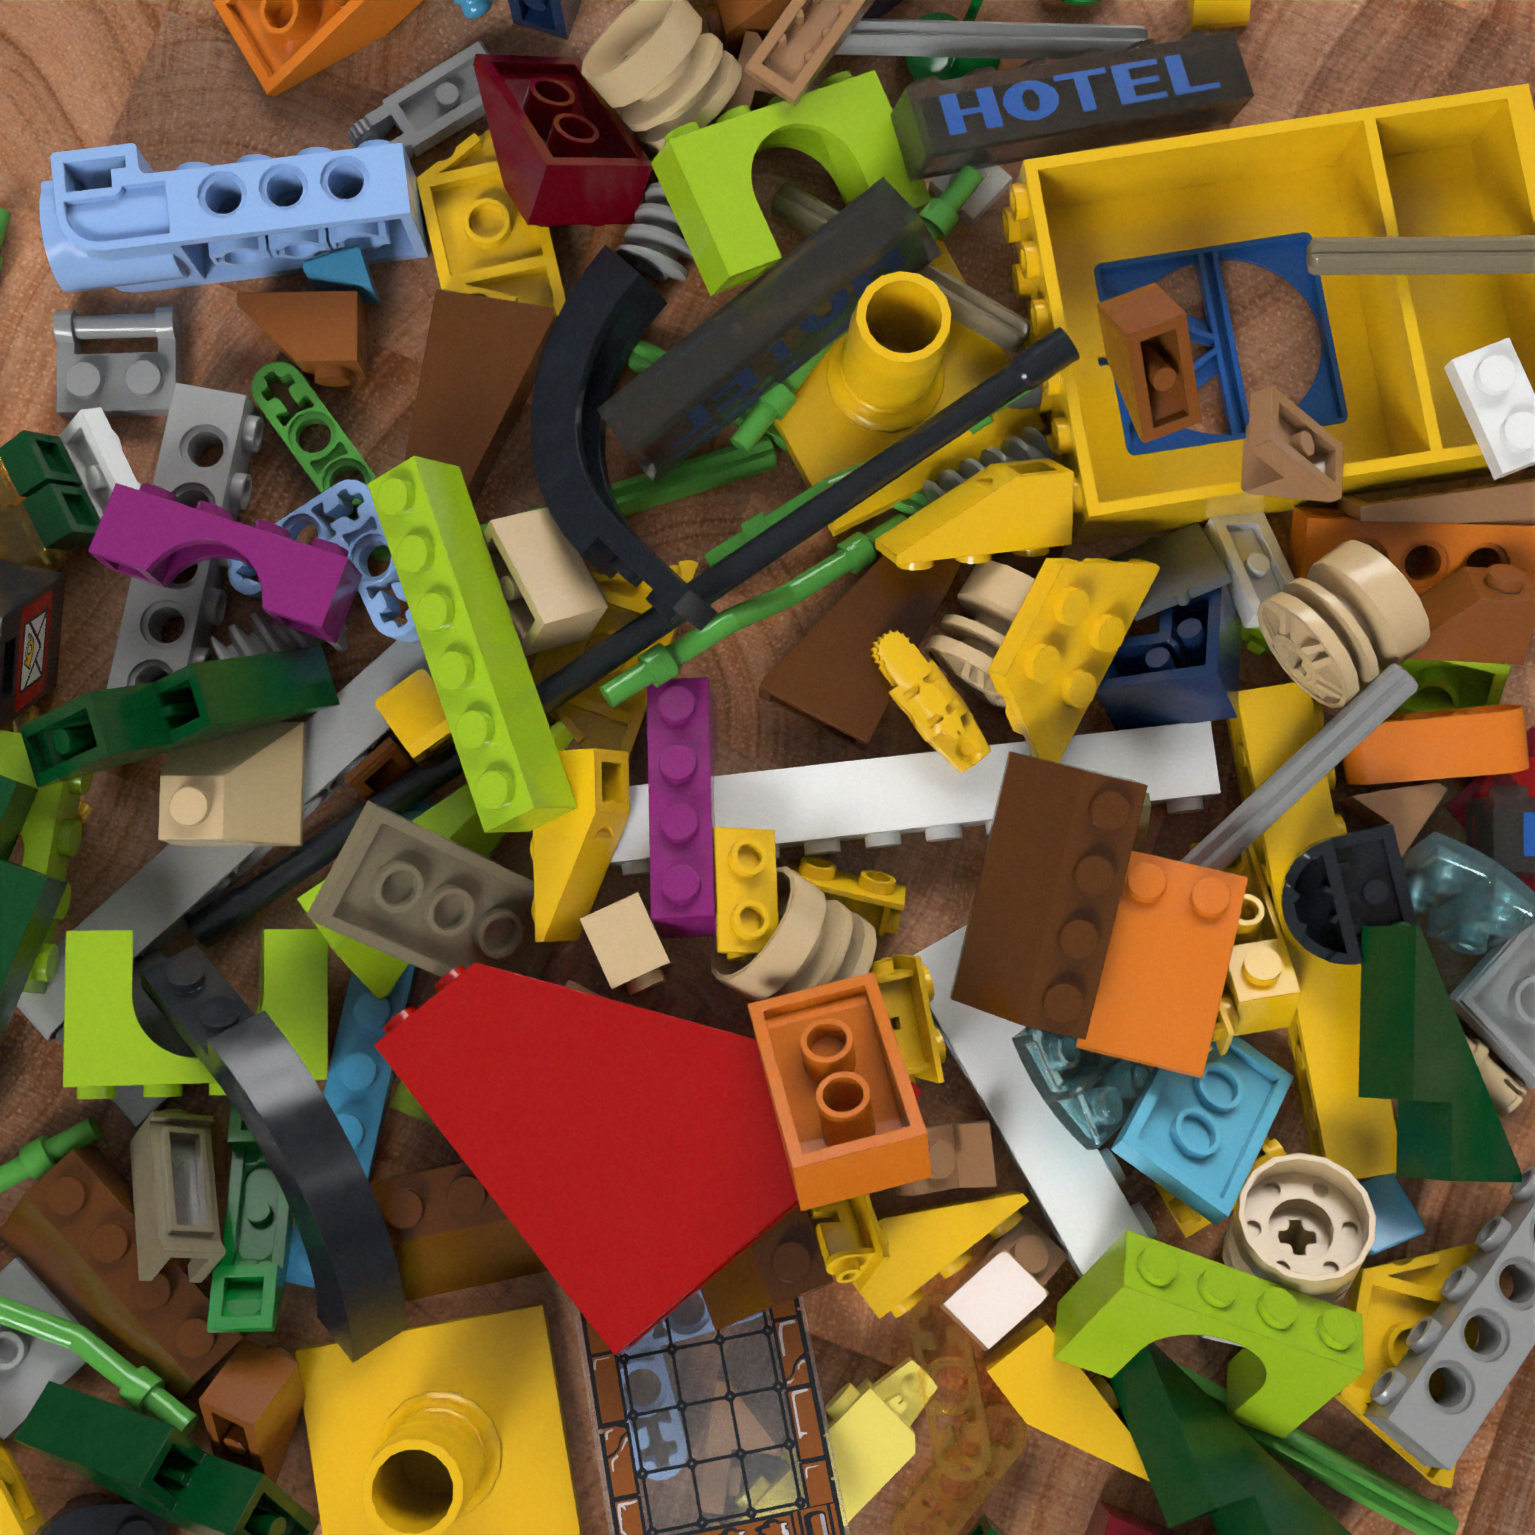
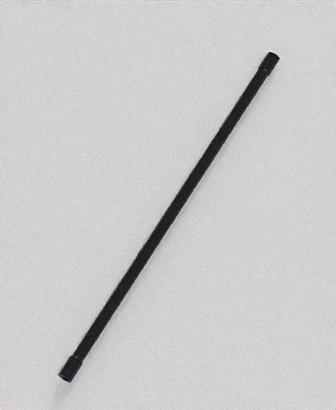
(1022, 374)

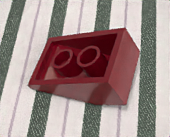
(559, 142)

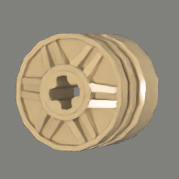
(661, 69)
(1344, 623)
(969, 646)
(810, 947)
(1315, 1210)

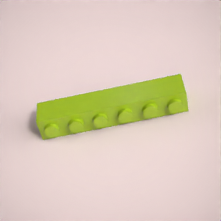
(471, 646)

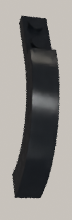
(568, 435)
(303, 1143)

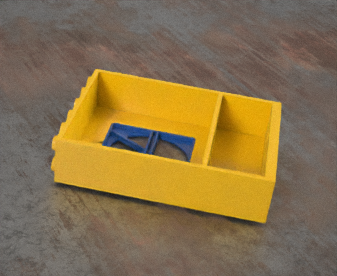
(1258, 196)

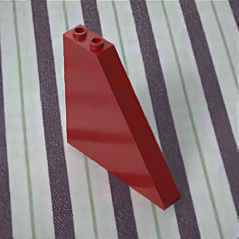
(604, 1133)

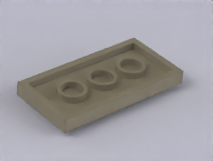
(429, 899)

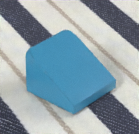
(343, 271)
(1394, 1212)

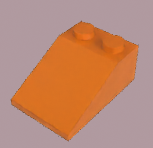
(303, 37)
(1166, 964)
(840, 1091)

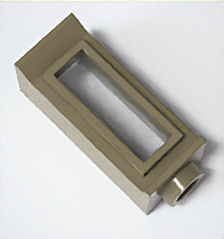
(175, 1194)

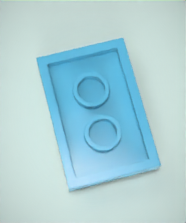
(1207, 1131)

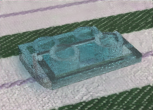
(1467, 894)
(1081, 1087)

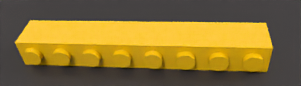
(1326, 1023)

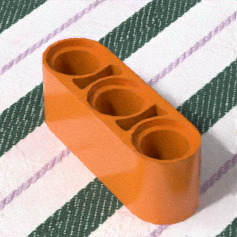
(1441, 745)

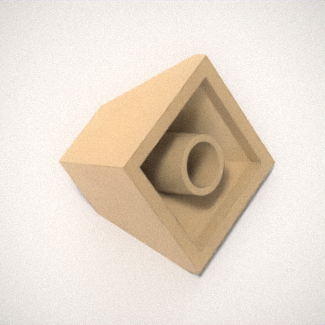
(236, 790)

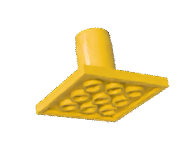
(887, 378)
(442, 1431)

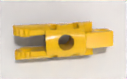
(930, 701)

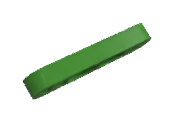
(320, 466)

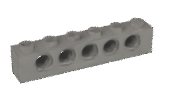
(194, 422)
(1472, 1378)

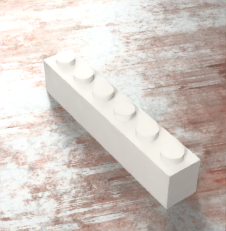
(1069, 1183)

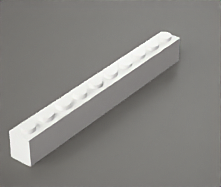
(925, 793)

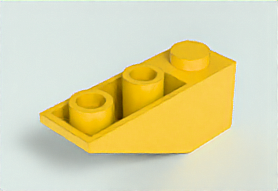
(998, 510)
(577, 847)
(1260, 967)
(934, 1241)
(1061, 1397)

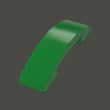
(256, 1238)

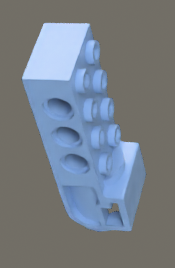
(146, 231)

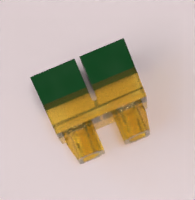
(41, 502)

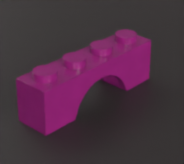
(157, 539)
(682, 806)

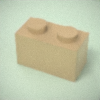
(543, 581)
(628, 945)

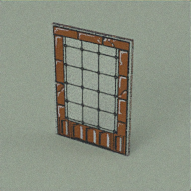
(713, 1427)

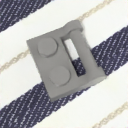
(117, 382)

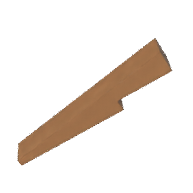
(803, 44)
(1449, 501)

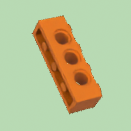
(1449, 545)

